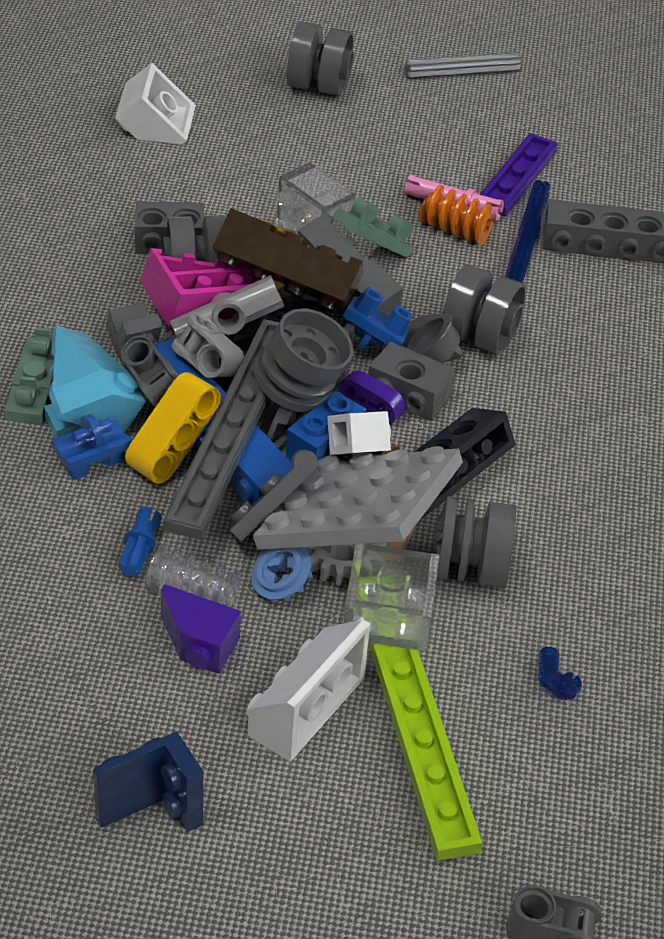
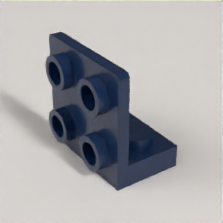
(147, 775)

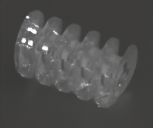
(191, 579)

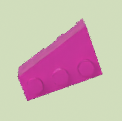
(187, 284)

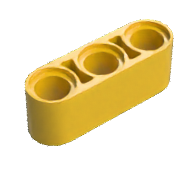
(173, 427)

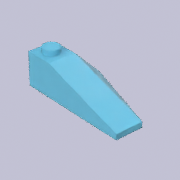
(90, 381)

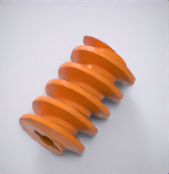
(457, 215)

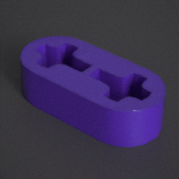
(373, 394)

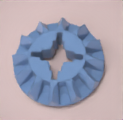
(274, 560)

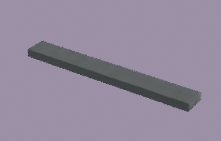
(221, 447)

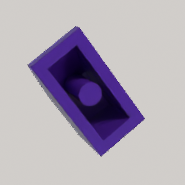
(200, 628)

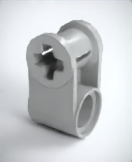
(204, 344)

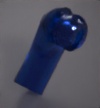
(550, 677)

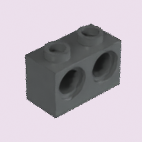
(152, 221)

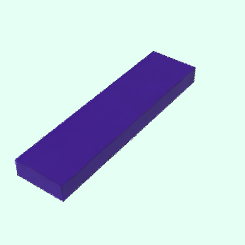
(520, 171)

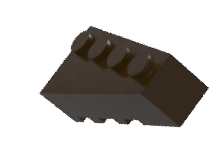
(288, 261)

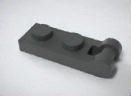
(274, 492)

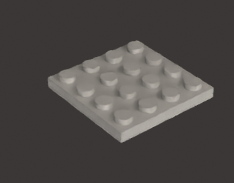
(360, 499)

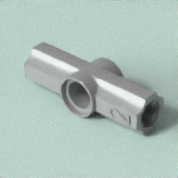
(249, 303)

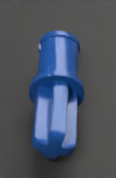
(139, 542)

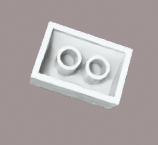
(309, 688)

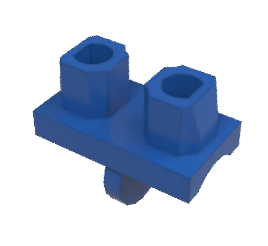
(372, 324)
(93, 443)

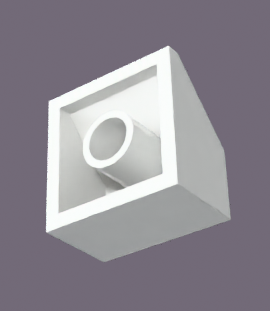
(155, 108)

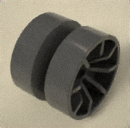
(311, 57)
(182, 237)
(485, 308)

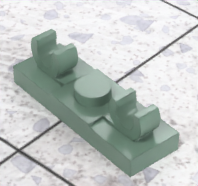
(366, 224)
(31, 380)

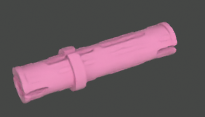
(421, 189)

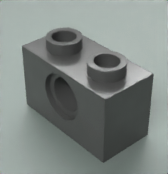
(418, 379)

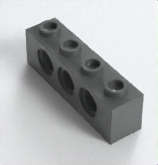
(604, 231)

